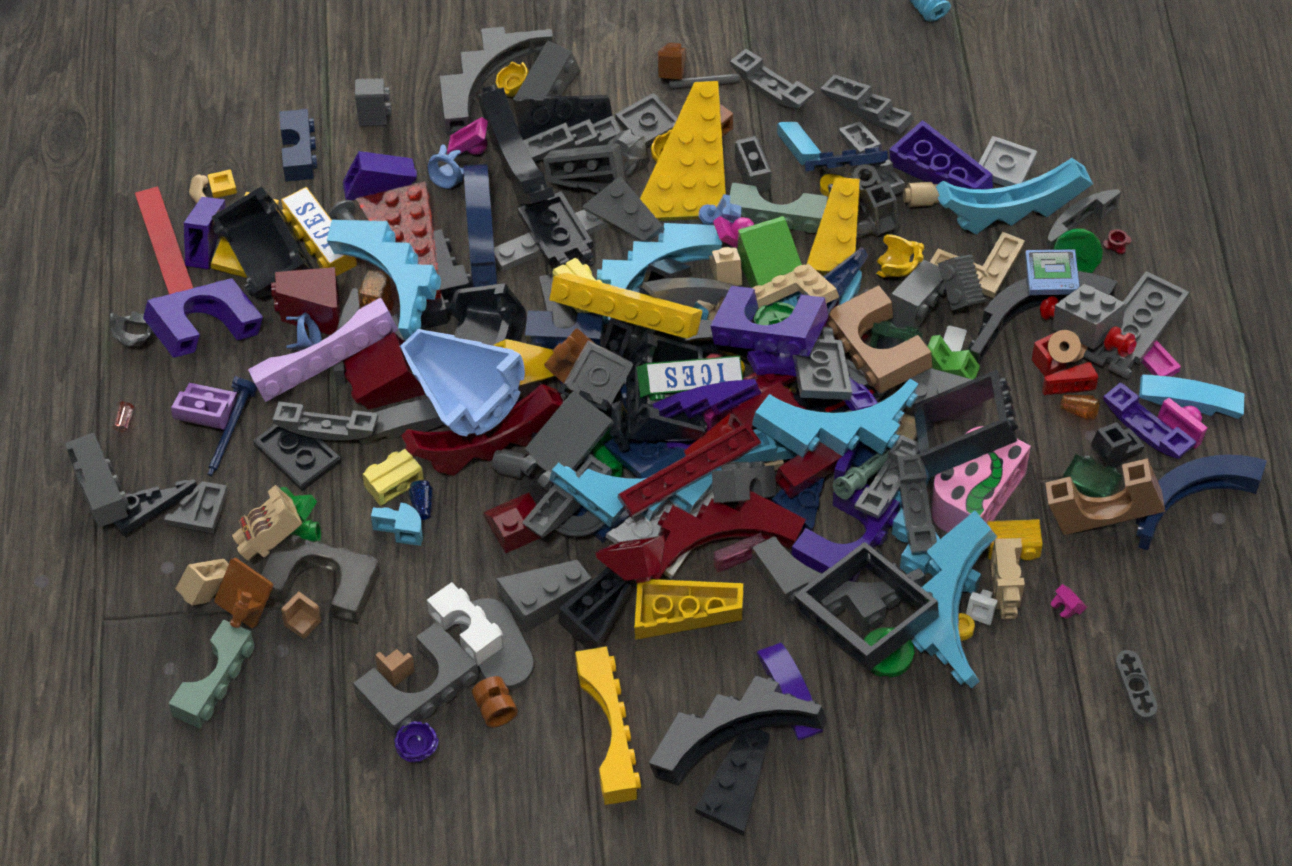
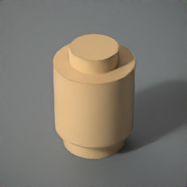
(920, 194)

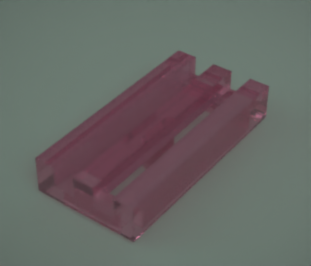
(736, 553)

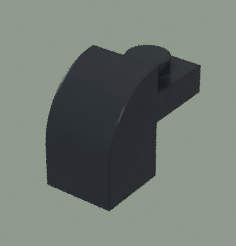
(1116, 444)

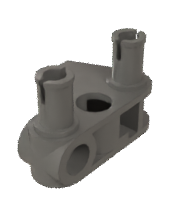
(876, 202)

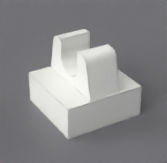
(982, 607)

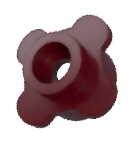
(1117, 236)

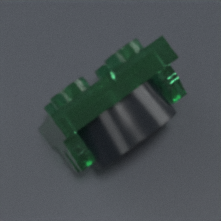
(887, 336)

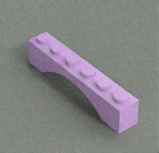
(362, 330)

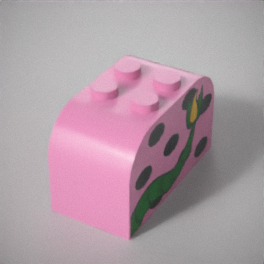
(978, 485)

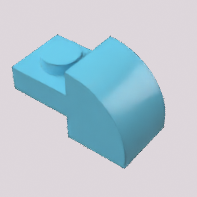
(404, 523)

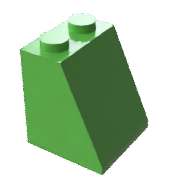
(767, 251)

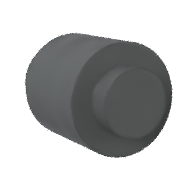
(507, 463)

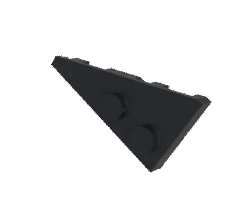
(150, 502)

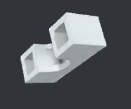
(454, 607)

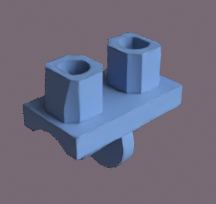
(725, 209)

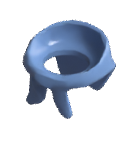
(447, 175)
(303, 341)

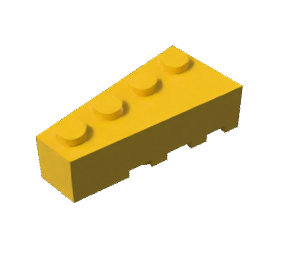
(837, 228)
(685, 605)

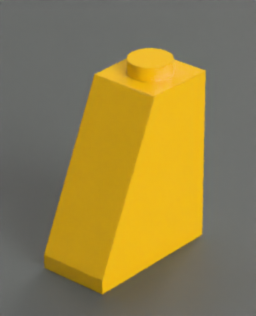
(533, 359)

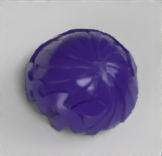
(416, 742)

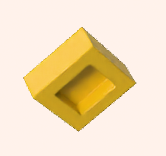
(222, 184)

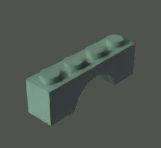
(800, 215)
(196, 700)

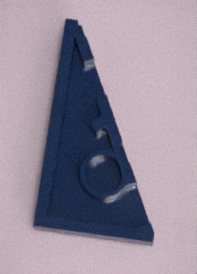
(844, 273)
(802, 504)

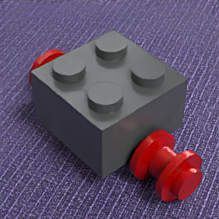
(1092, 318)

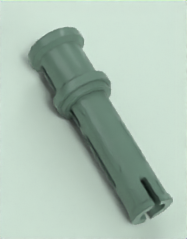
(857, 476)

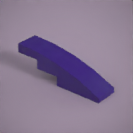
(717, 396)

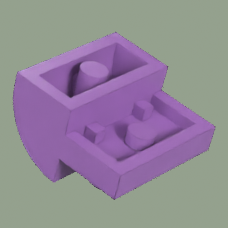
(204, 406)

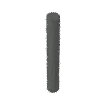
(688, 82)

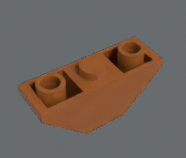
(671, 61)

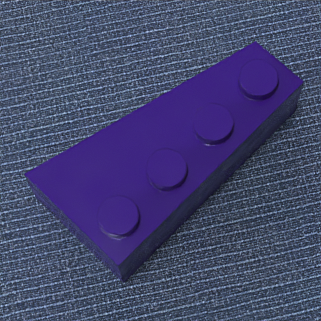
(936, 159)

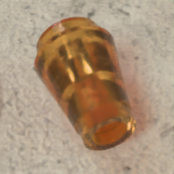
(1081, 405)

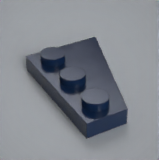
(645, 457)

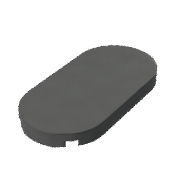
(514, 660)

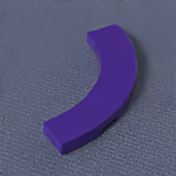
(779, 363)

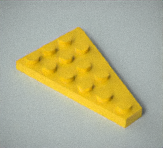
(691, 161)

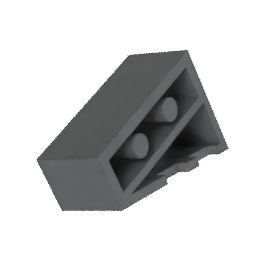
(585, 166)
(917, 296)
(96, 480)

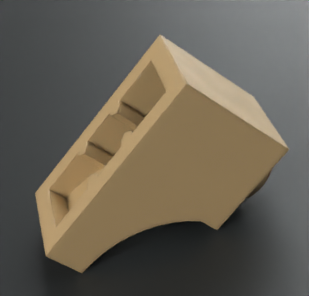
(726, 265)
(202, 581)

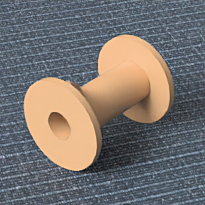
(1058, 347)

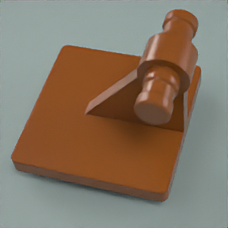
(566, 355)
(243, 593)

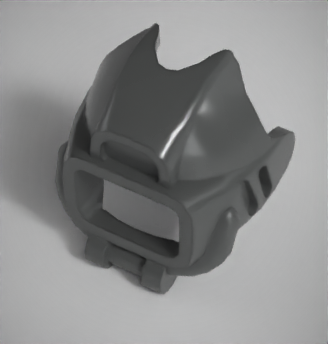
(633, 149)
(118, 328)

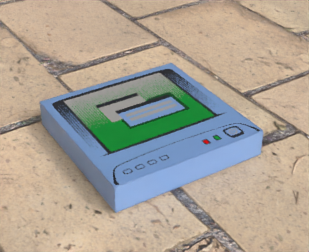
(1051, 272)

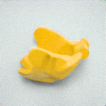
(896, 259)

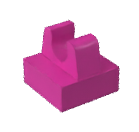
(1070, 600)

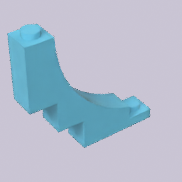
(600, 492)

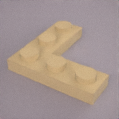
(996, 266)
(802, 279)

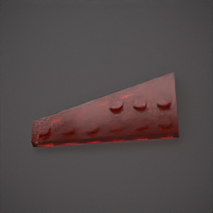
(408, 216)

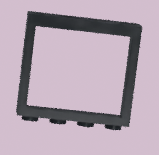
(975, 443)
(864, 556)

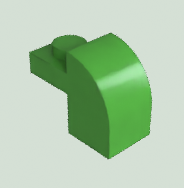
(956, 362)

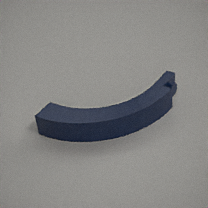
(479, 225)
(1199, 475)

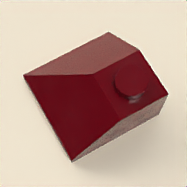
(507, 521)
(634, 558)

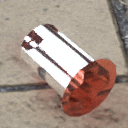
(123, 416)

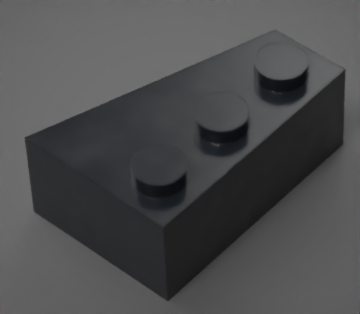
(595, 608)

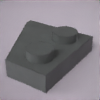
(200, 509)

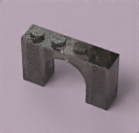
(297, 555)

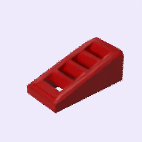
(1075, 379)

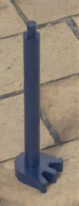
(245, 389)

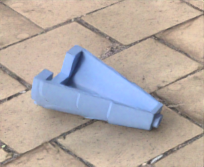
(464, 379)

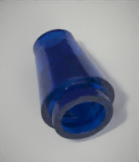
(421, 498)

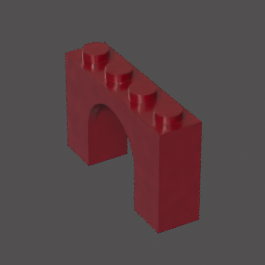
(800, 471)

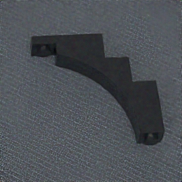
(516, 161)
(623, 336)

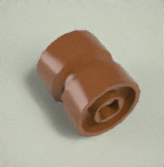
(495, 702)

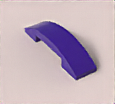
(1145, 425)
(782, 668)

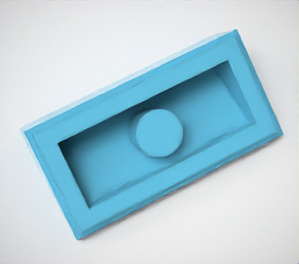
(797, 141)

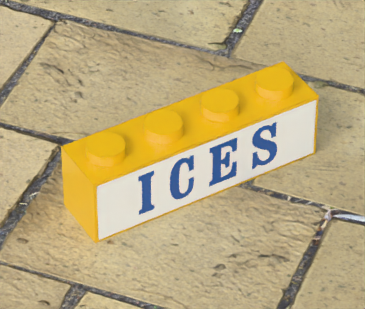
(313, 226)

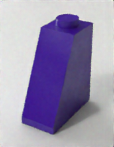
(377, 173)
(199, 232)

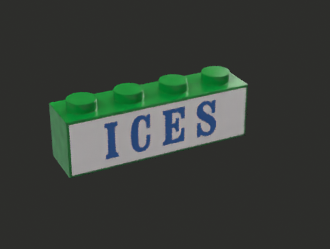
(679, 376)

